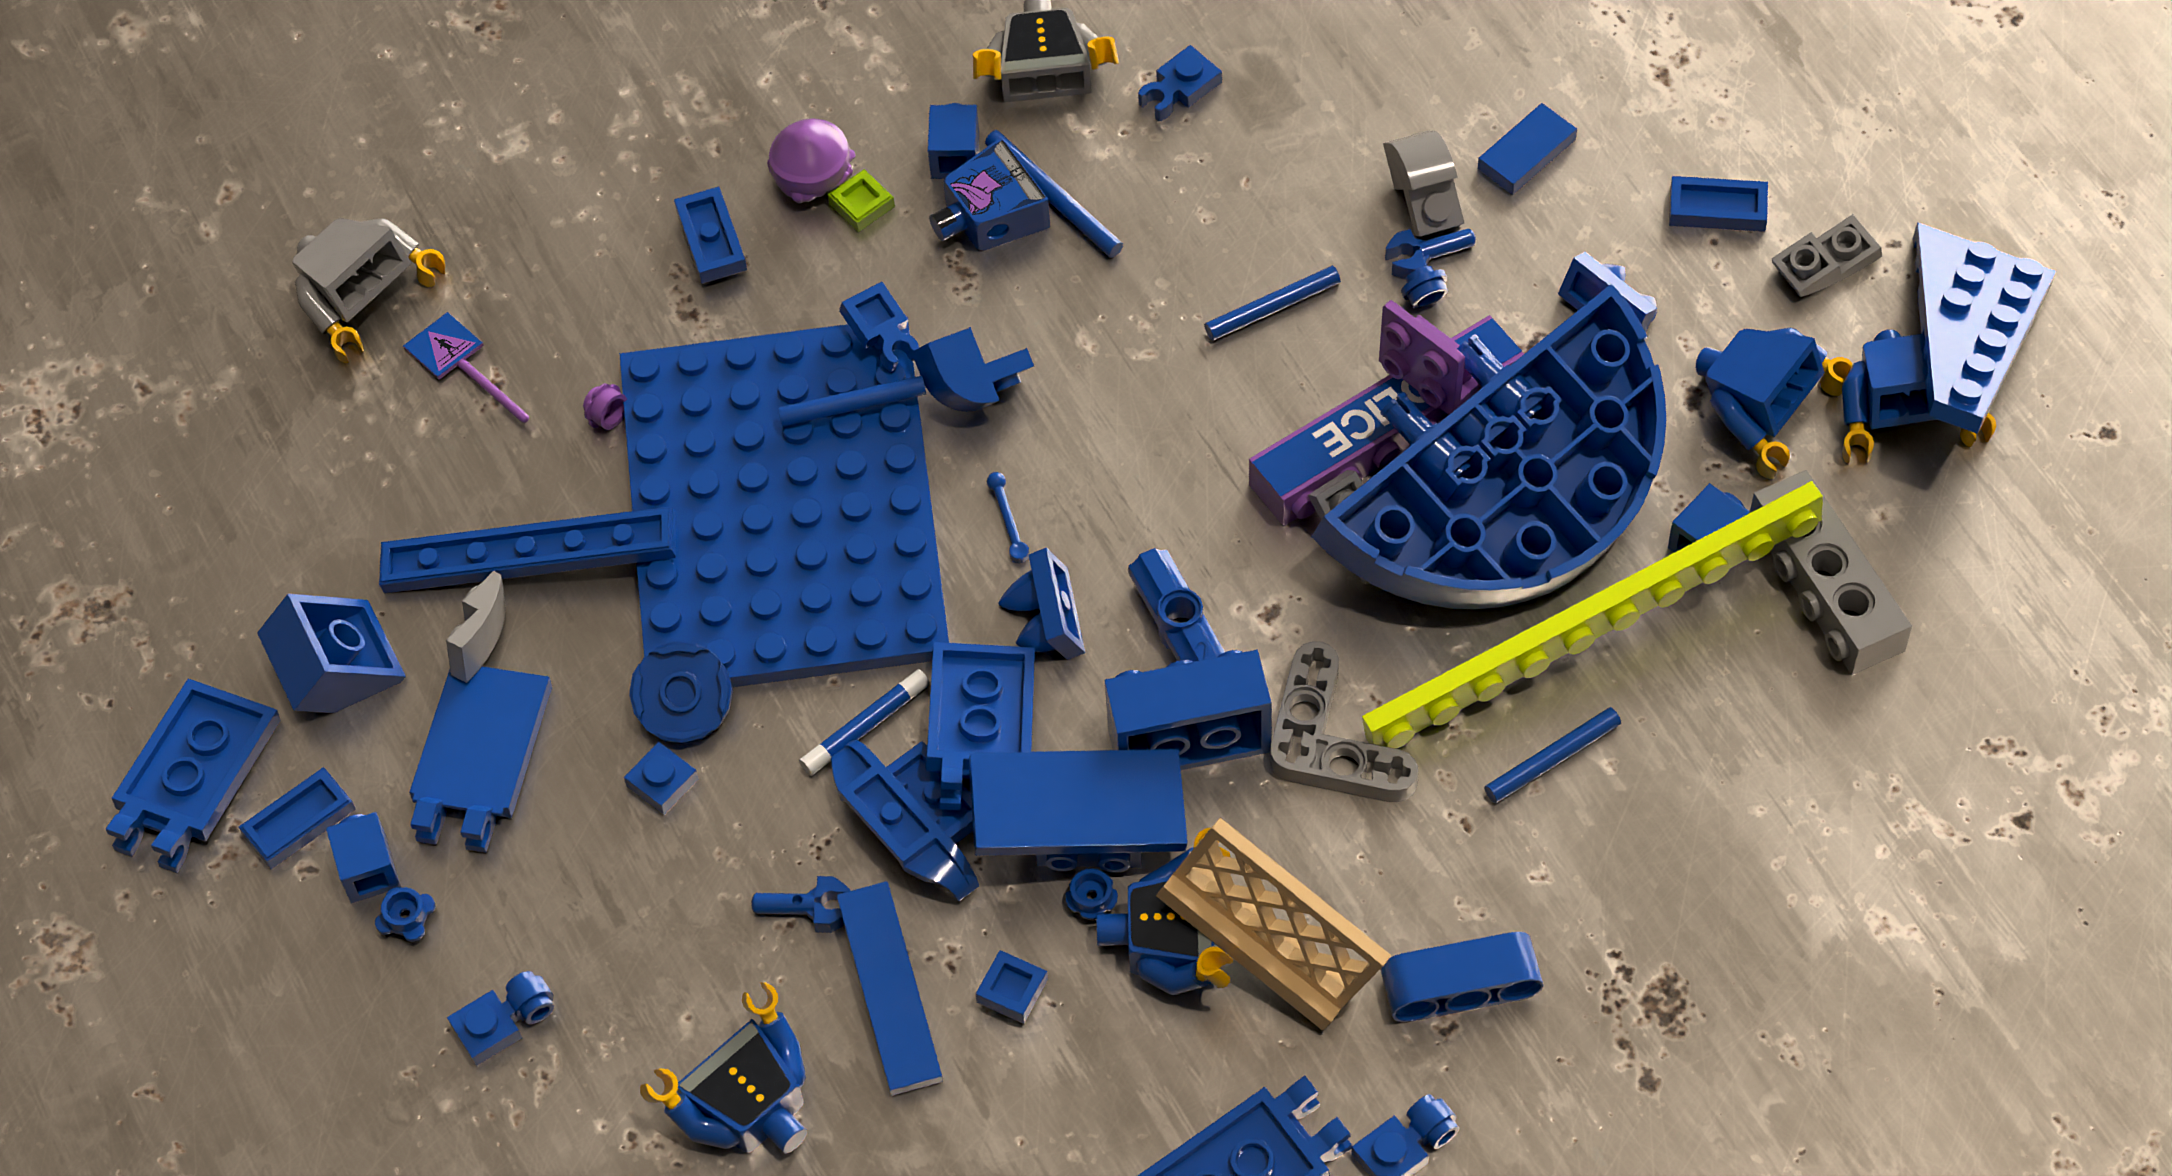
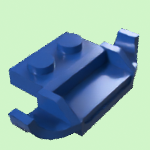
(905, 813)

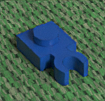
(1181, 79)
(879, 320)

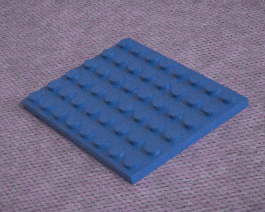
(791, 540)

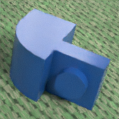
(960, 378)

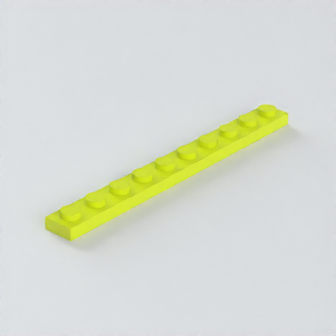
(1605, 611)

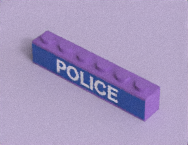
(1350, 437)

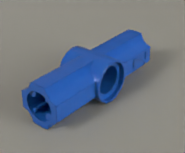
(1170, 598)

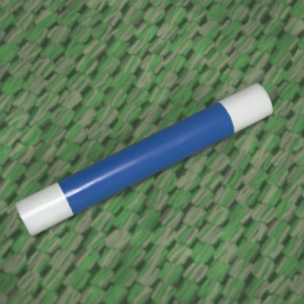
(865, 721)

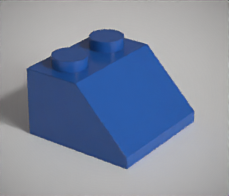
(328, 652)

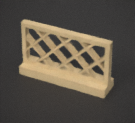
(1272, 948)

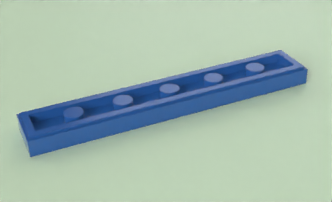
(528, 549)

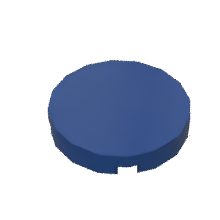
(681, 692)

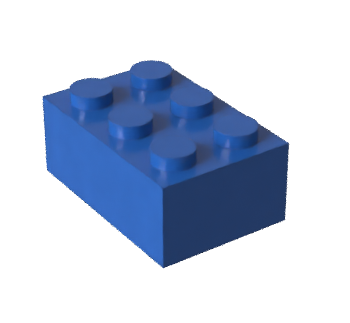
(1203, 708)

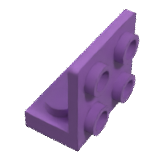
(1424, 359)

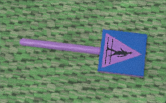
(448, 345)

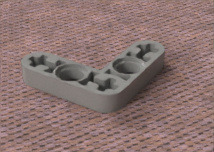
(1320, 749)

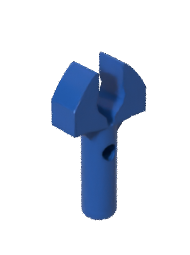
(1422, 251)
(806, 904)

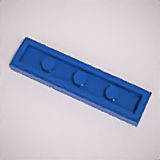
(889, 988)

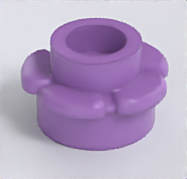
(604, 406)

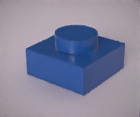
(661, 778)
(1011, 986)

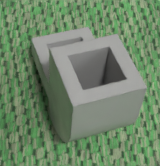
(1427, 175)

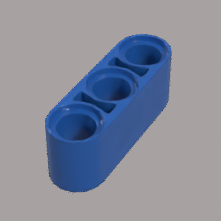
(1461, 976)

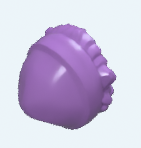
(810, 159)

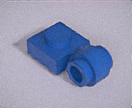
(489, 1025)
(1398, 1150)

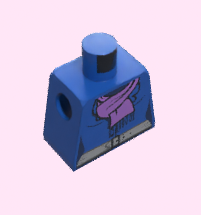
(991, 200)

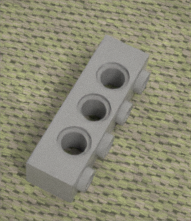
(1857, 640)

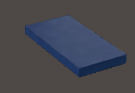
(1077, 802)

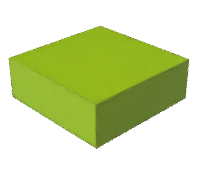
(861, 200)

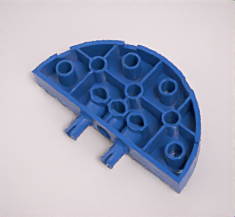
(1519, 477)

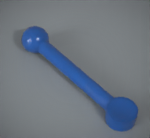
(1018, 550)

